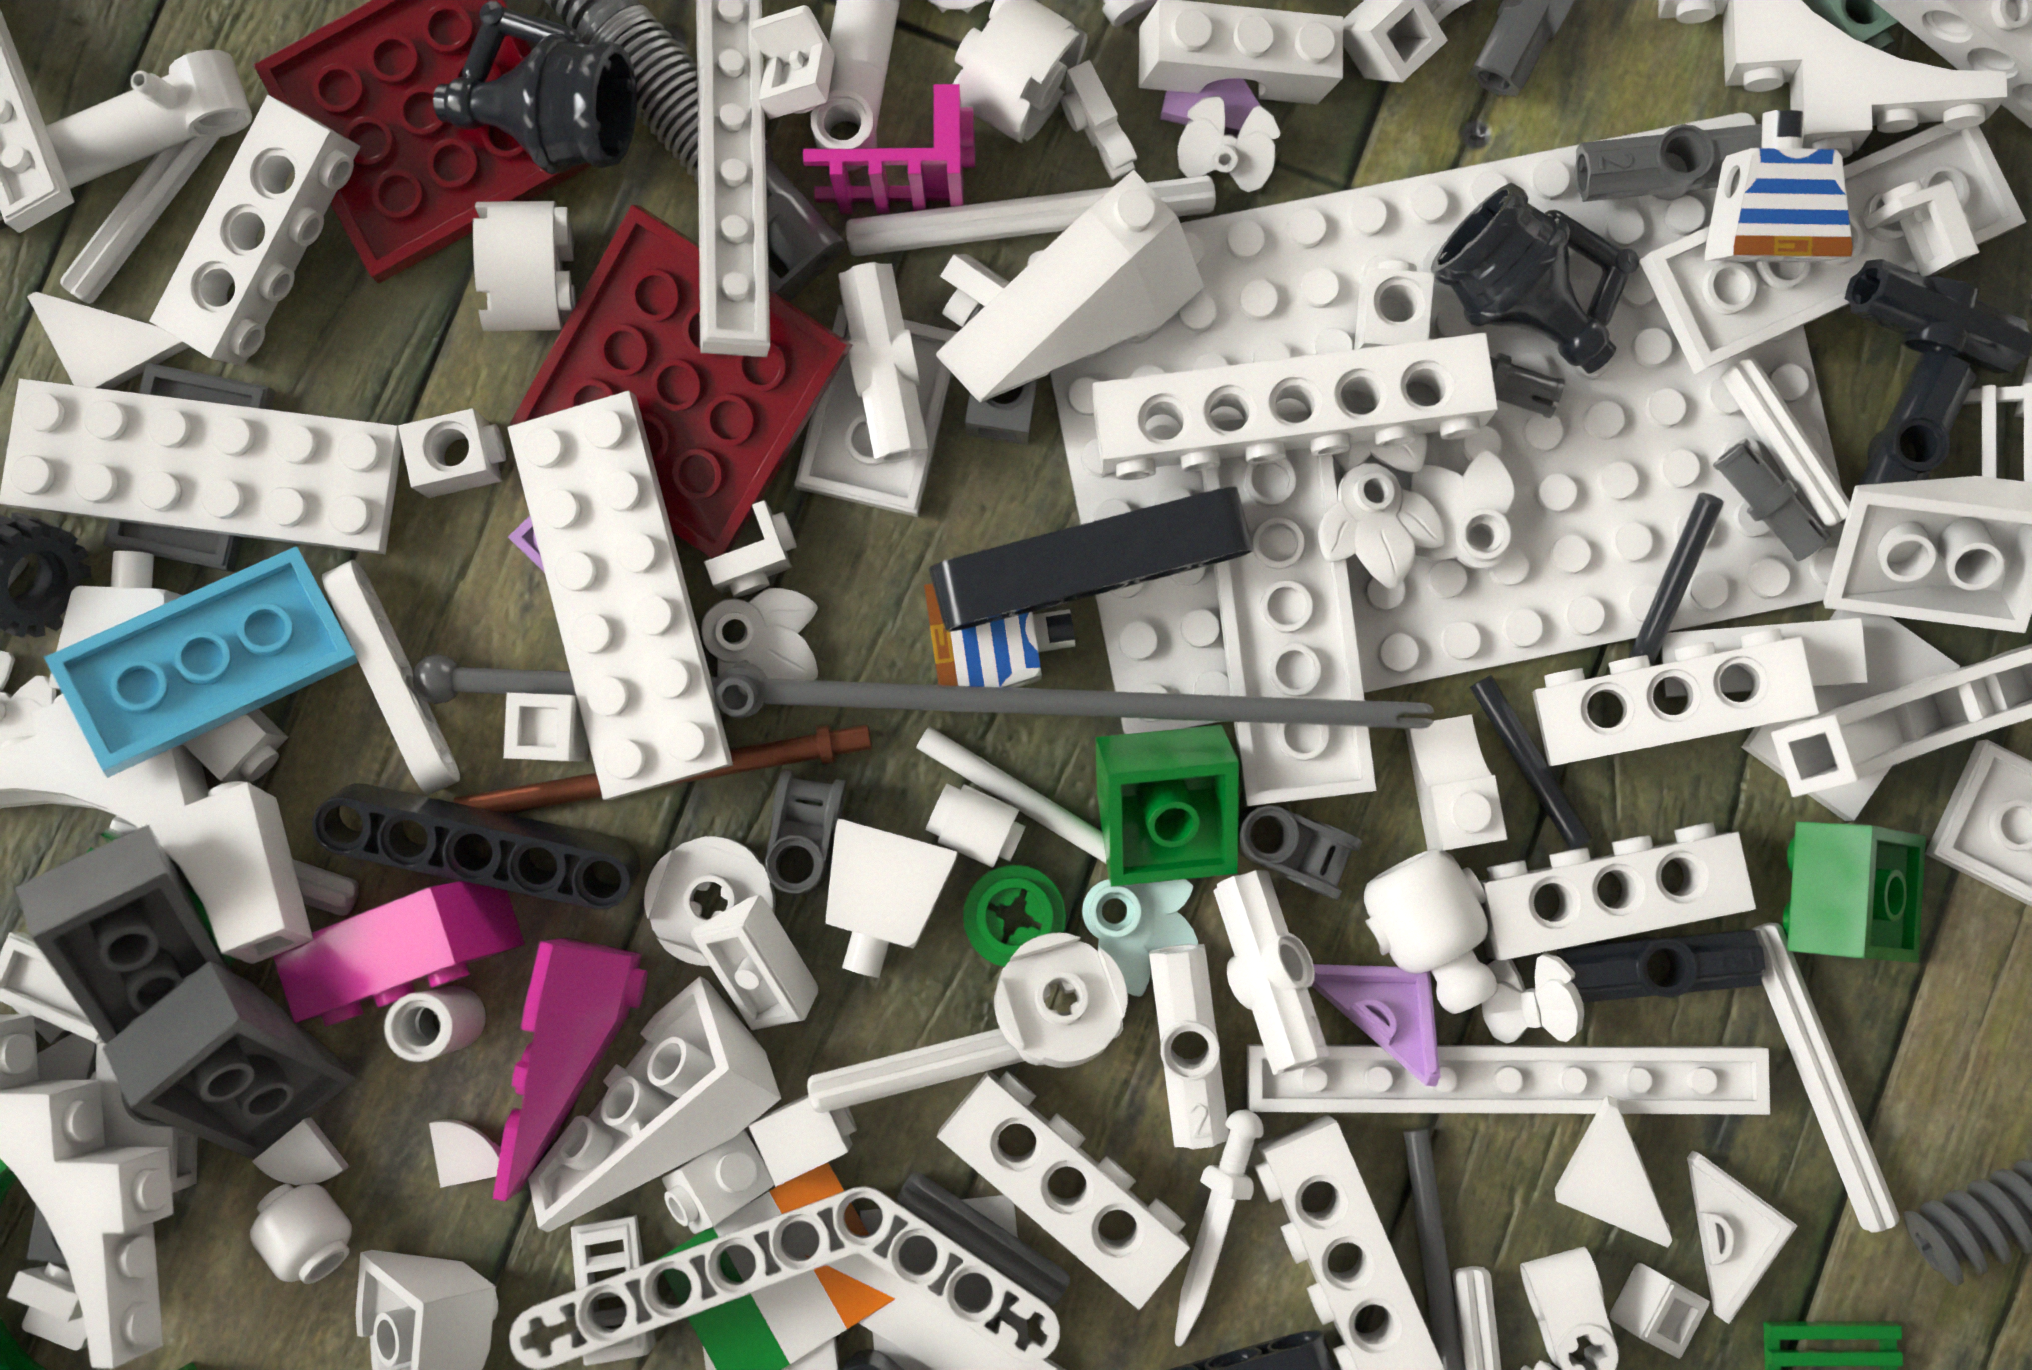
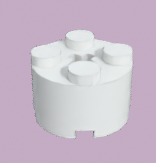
(1018, 66)
(520, 265)

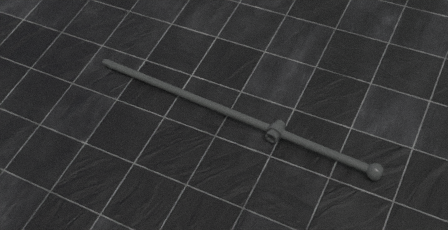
(441, 679)

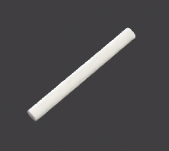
(1013, 792)

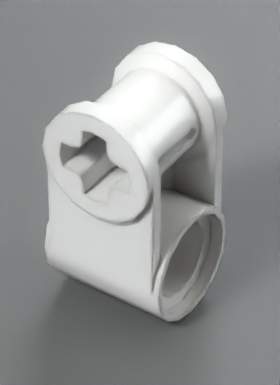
(1570, 1304)

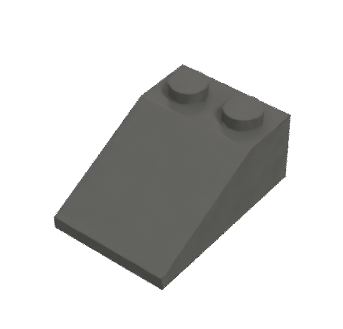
(118, 929)
(224, 1063)

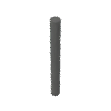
(1433, 1247)

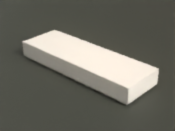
(1831, 648)

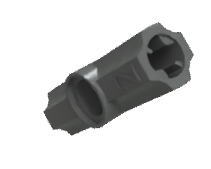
(1517, 43)
(1640, 167)

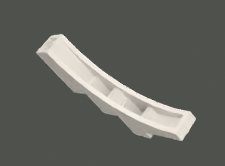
(1836, 78)
(1905, 722)
(221, 838)
(90, 1193)

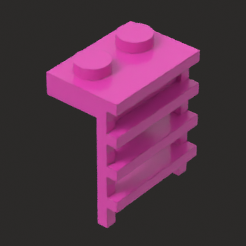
(932, 172)

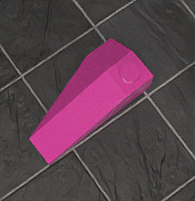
(575, 1010)

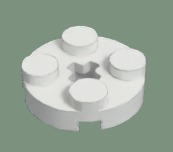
(693, 868)
(1042, 1033)

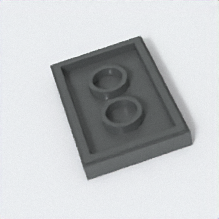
(183, 545)

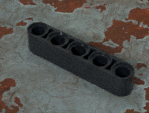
(1091, 559)
(450, 857)

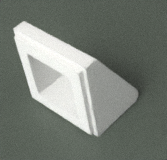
(1658, 1310)

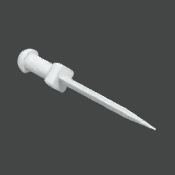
(1227, 1186)

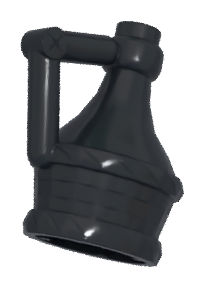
(559, 103)
(1515, 272)

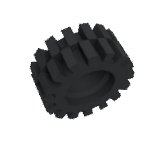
(55, 578)

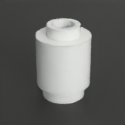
(975, 824)

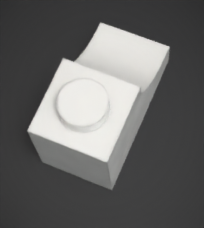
(1454, 785)

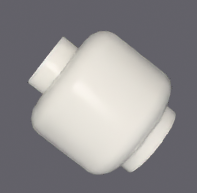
(301, 1233)

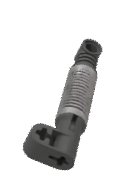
(670, 98)

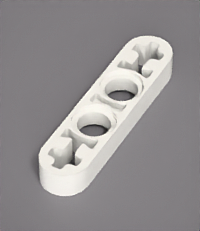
(390, 677)

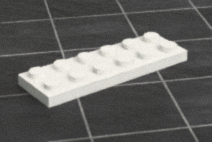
(1737, 305)
(201, 466)
(619, 596)
(1290, 628)

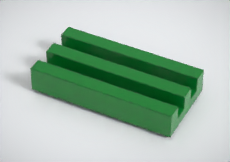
(1886, 1331)

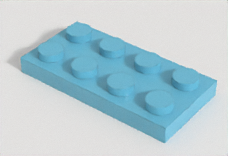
(200, 661)

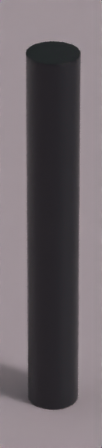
(1677, 576)
(1531, 762)

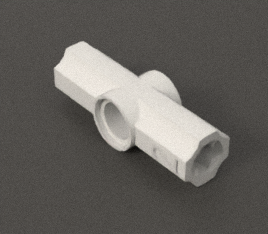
(883, 363)
(1270, 972)
(1194, 1084)

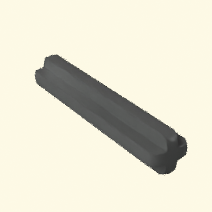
(984, 1238)

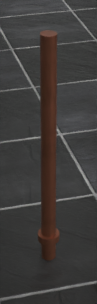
(823, 745)

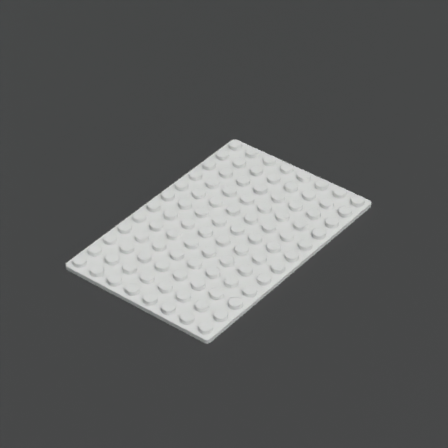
(1593, 485)

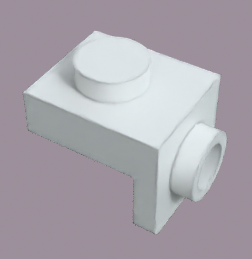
(796, 62)
(1932, 223)
(747, 568)
(716, 1184)
(52, 1304)

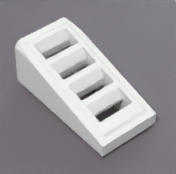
(584, 1267)

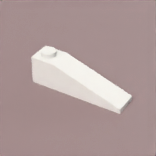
(1094, 286)
(677, 1098)
(424, 1312)

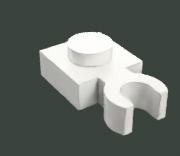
(1091, 109)

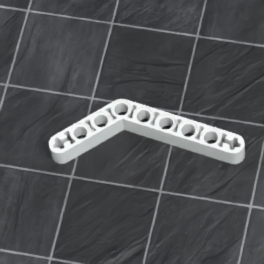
(773, 1264)

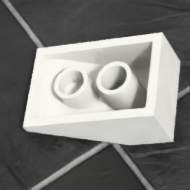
(1938, 552)

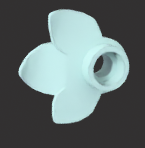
(1148, 925)

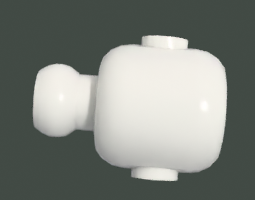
(1431, 920)

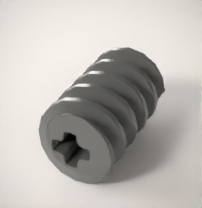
(1975, 1223)

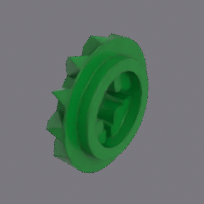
(1002, 887)

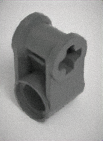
(803, 827)
(1306, 850)

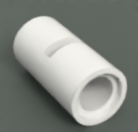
(411, 1025)

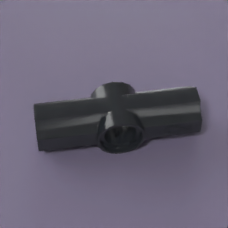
(1938, 316)
(1924, 417)
(1695, 961)

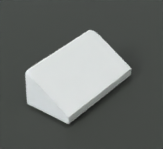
(757, 964)

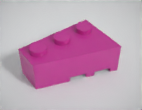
(394, 947)

